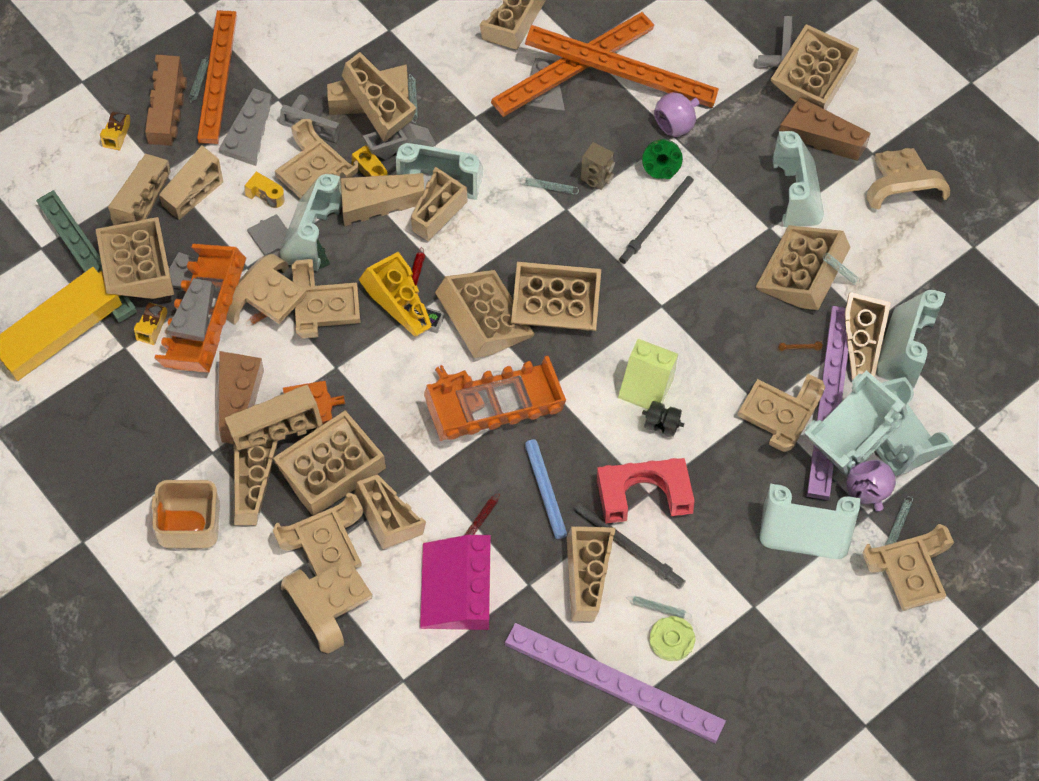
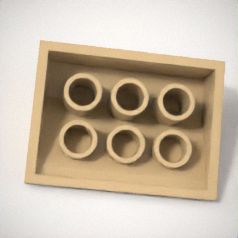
(815, 67)
(135, 259)
(798, 268)
(556, 296)
(482, 312)
(329, 462)

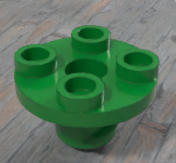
(662, 159)

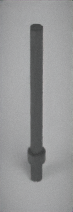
(635, 245)
(664, 570)

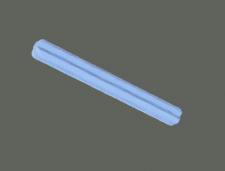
(546, 489)

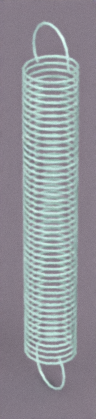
(199, 84)
(414, 91)
(547, 183)
(842, 269)
(902, 521)
(661, 605)

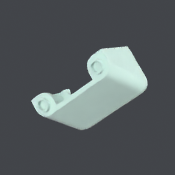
(458, 165)
(805, 199)
(302, 234)
(899, 353)
(858, 423)
(910, 443)
(807, 528)

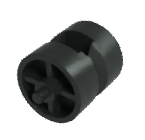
(661, 418)

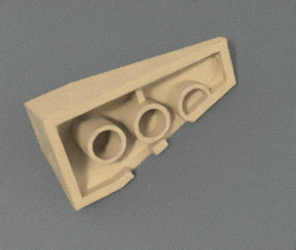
(865, 331)

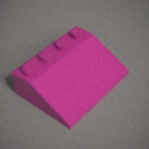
(456, 583)

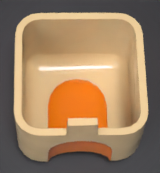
(186, 513)

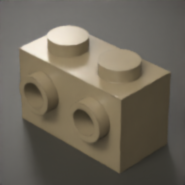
(597, 166)

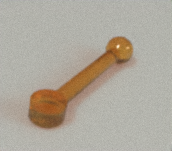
(817, 346)

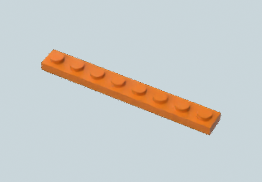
(217, 77)

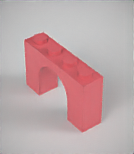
(668, 474)

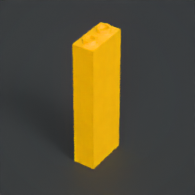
(56, 323)

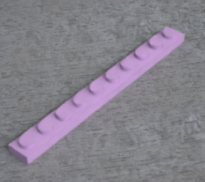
(833, 378)
(615, 683)

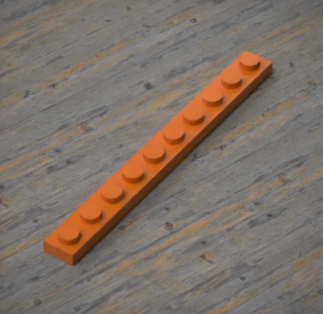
(620, 65)
(564, 68)

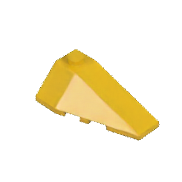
(392, 287)

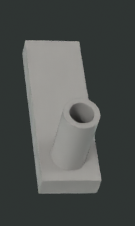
(775, 60)
(323, 127)

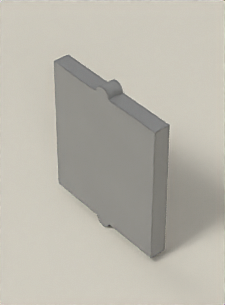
(269, 234)

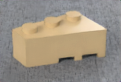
(192, 183)
(438, 204)
(387, 513)

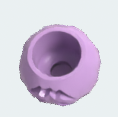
(678, 114)
(871, 482)

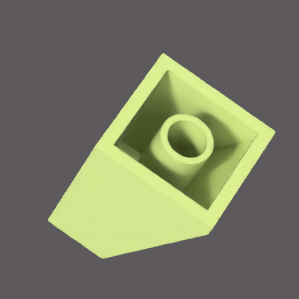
(648, 374)

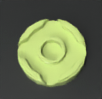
(672, 638)

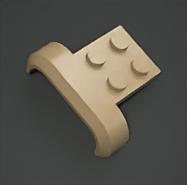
(314, 160)
(903, 173)
(266, 290)
(324, 303)
(781, 412)
(324, 535)
(911, 566)
(326, 598)

